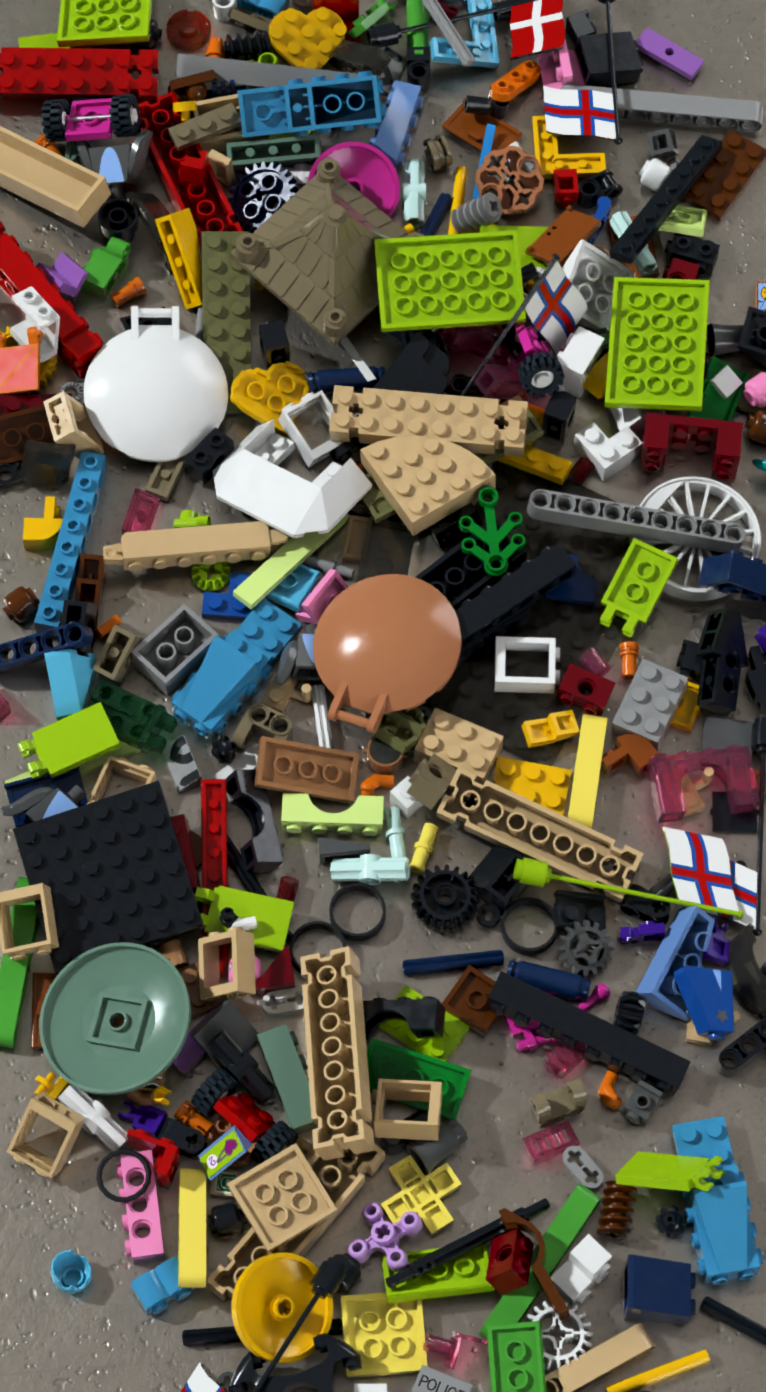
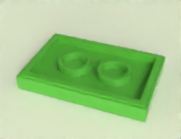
(516, 1357)

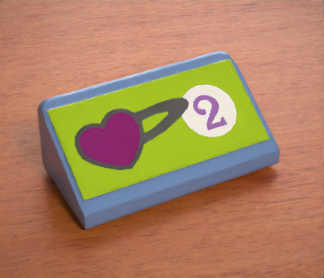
(223, 1152)

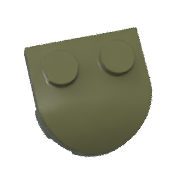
(401, 729)

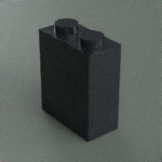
(594, 58)

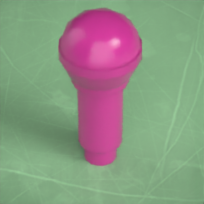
(600, 993)

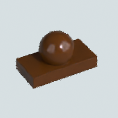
(194, 85)

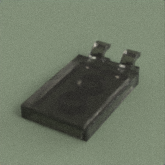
(385, 549)

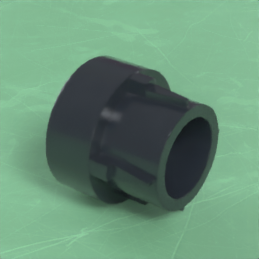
(118, 219)

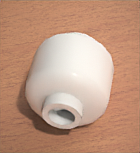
(654, 173)

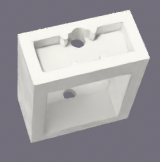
(291, 411)
(526, 684)

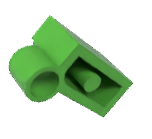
(106, 267)

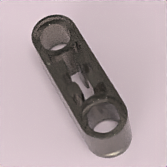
(358, 57)

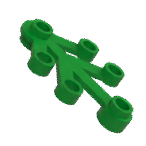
(492, 536)

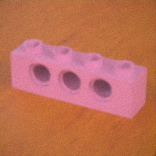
(151, 1247)

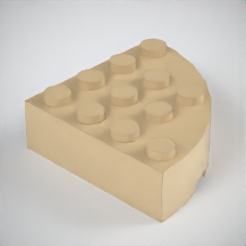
(425, 477)

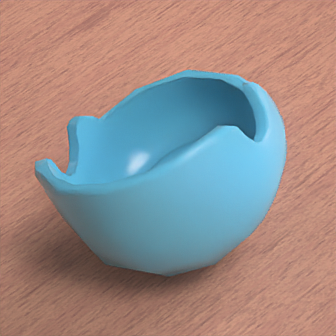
(70, 1272)

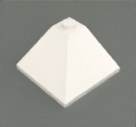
(593, 277)

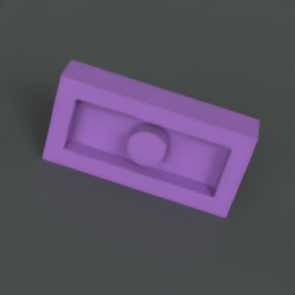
(65, 274)

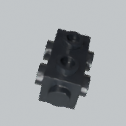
(694, 251)

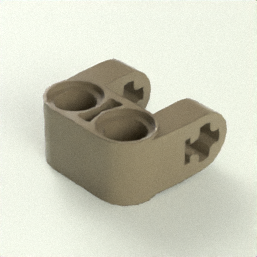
(266, 727)
(559, 1103)

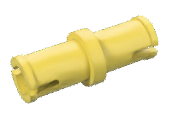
(423, 848)

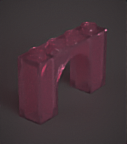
(500, 376)
(730, 765)

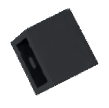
(495, 877)

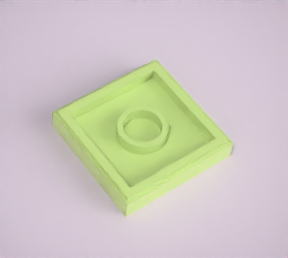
(686, 221)

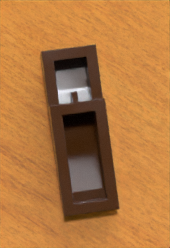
(91, 581)

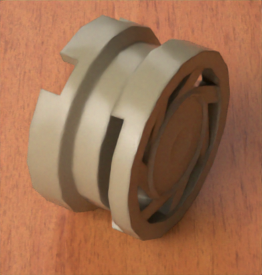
(438, 152)

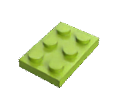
(438, 1048)

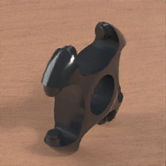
(318, 1377)

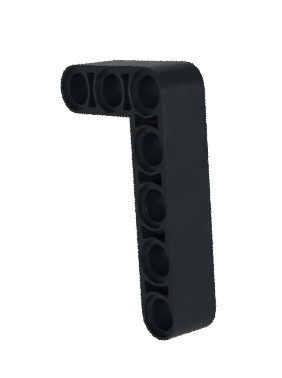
(739, 1055)

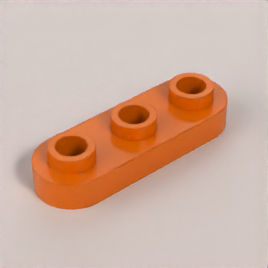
(515, 81)

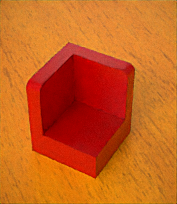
(194, 169)

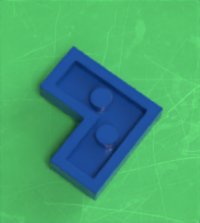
(224, 605)

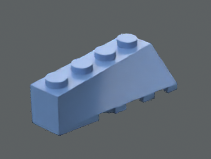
(394, 130)
(681, 946)

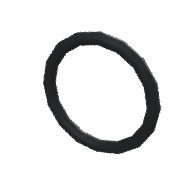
(125, 1152)

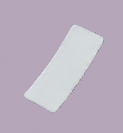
(246, 760)

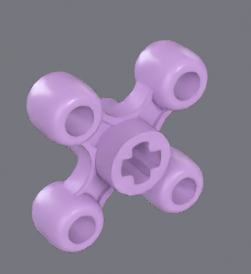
(385, 1237)

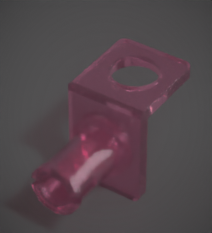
(449, 1348)

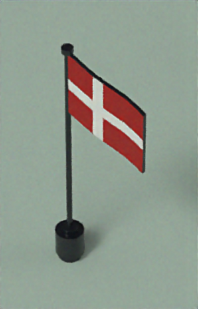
(534, 27)

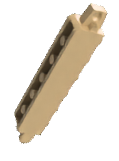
(194, 546)

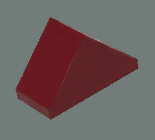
(278, 975)

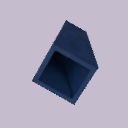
(658, 1290)

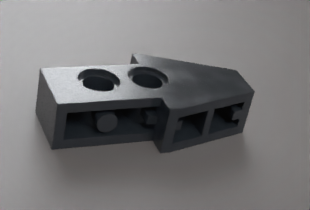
(723, 657)

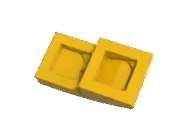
(550, 729)

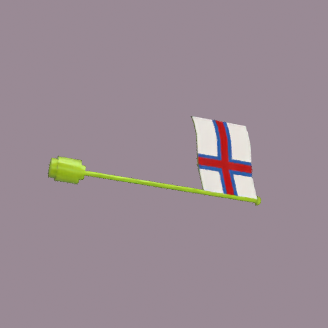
(697, 870)

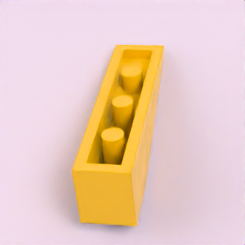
(182, 249)

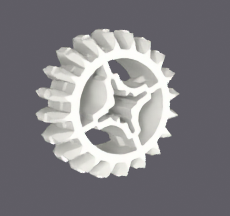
(581, 1334)

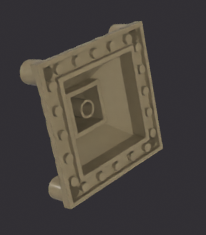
(321, 253)

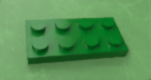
(399, 1063)

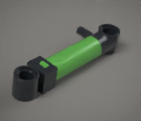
(418, 45)

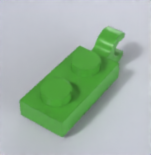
(373, 14)

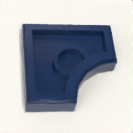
(578, 589)

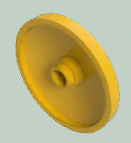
(271, 1301)

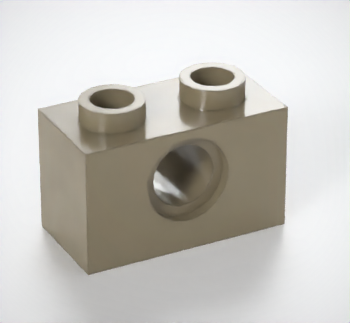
(116, 653)
(431, 780)

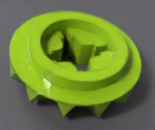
(216, 581)

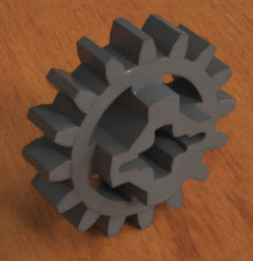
(588, 958)

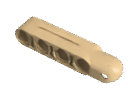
(601, 1361)

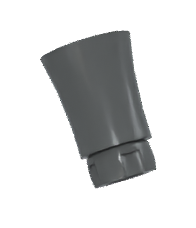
(723, 338)
(430, 1153)

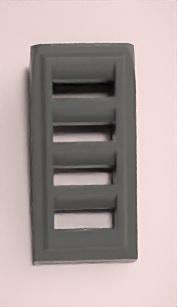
(333, 848)

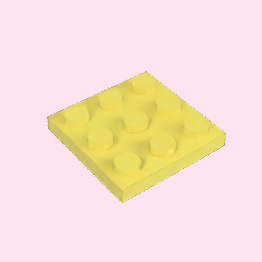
(384, 1334)

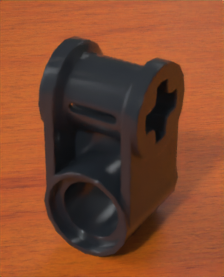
(598, 186)
(643, 907)
(183, 1137)

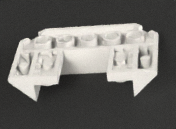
(259, 487)

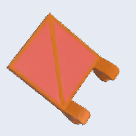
(20, 364)

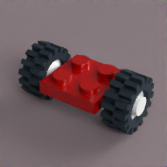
(241, 1111)

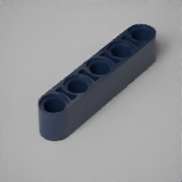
(44, 644)

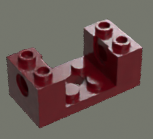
(692, 433)

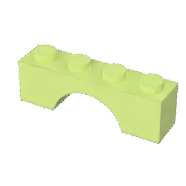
(362, 817)

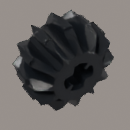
(630, 1011)

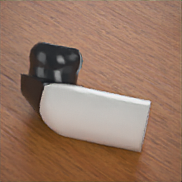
(230, 919)

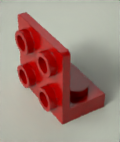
(346, 9)
(164, 1150)

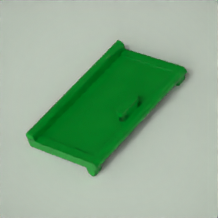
(713, 404)

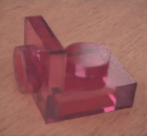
(561, 1061)

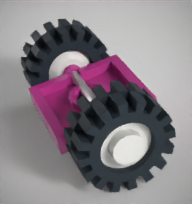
(91, 118)
(542, 369)

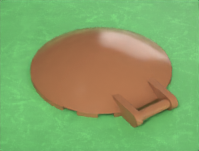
(385, 647)

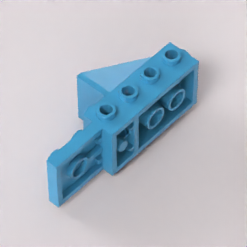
(312, 105)
(234, 670)
(719, 1215)

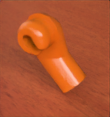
(374, 781)
(607, 1092)

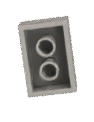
(174, 649)
(650, 703)

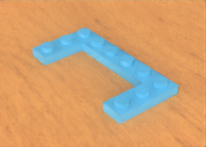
(483, 39)

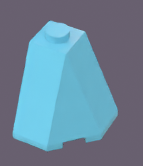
(70, 680)

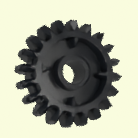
(440, 913)

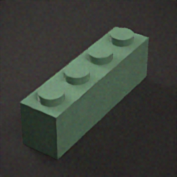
(283, 151)
(288, 1076)

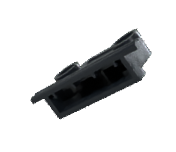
(418, 367)

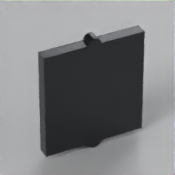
(725, 821)

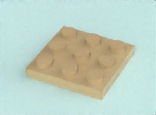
(282, 1198)

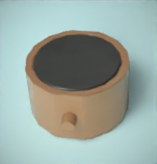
(383, 757)

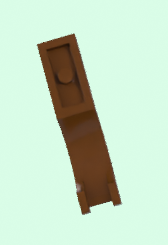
(513, 1221)

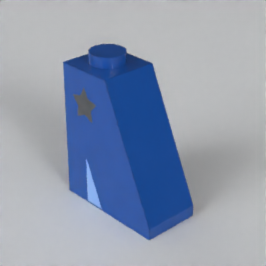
(708, 999)

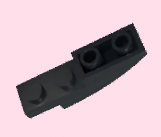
(756, 678)

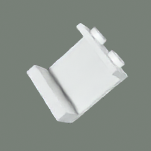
(38, 315)

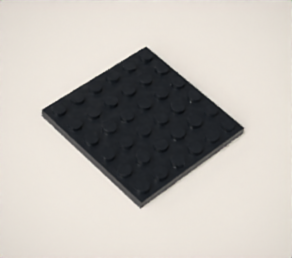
(110, 873)

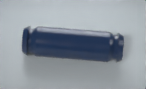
(326, 379)
(551, 980)

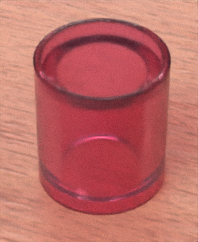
(594, 662)

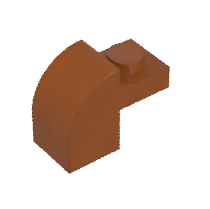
(630, 750)

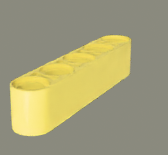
(587, 769)
(192, 1228)

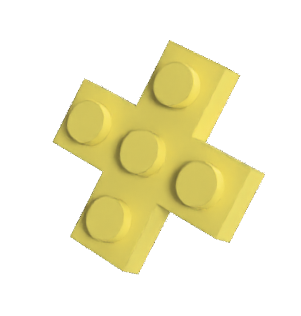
(421, 1194)

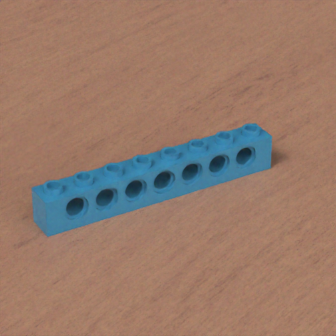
(71, 540)

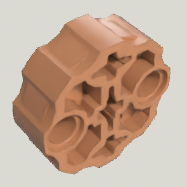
(517, 160)

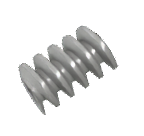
(478, 212)

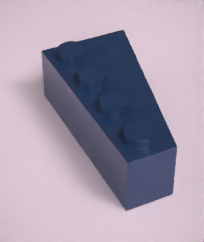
(735, 575)

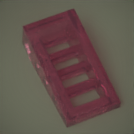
(535, 1157)

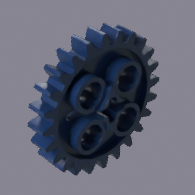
(262, 197)

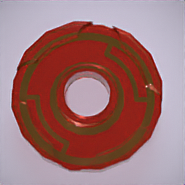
(188, 41)

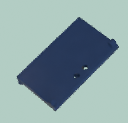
(64, 782)

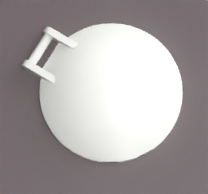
(155, 389)

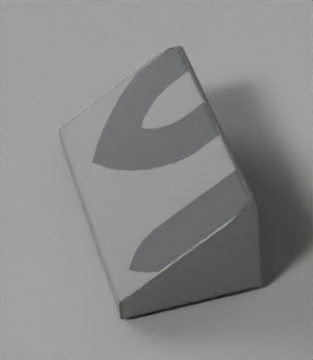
(393, 70)
(182, 764)

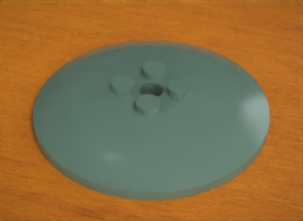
(94, 991)

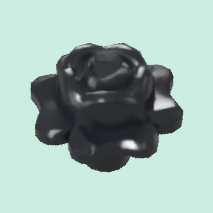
(223, 749)
(671, 1221)

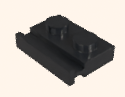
(578, 907)

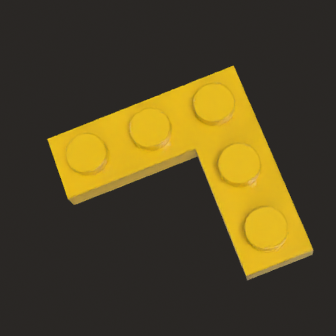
(547, 154)
(538, 461)

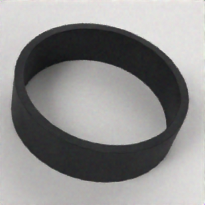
(364, 888)
(522, 902)
(309, 926)

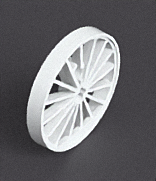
(664, 493)

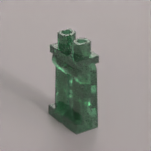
(134, 718)

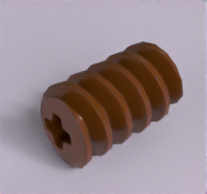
(615, 1210)

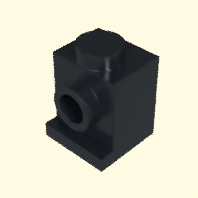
(689, 662)

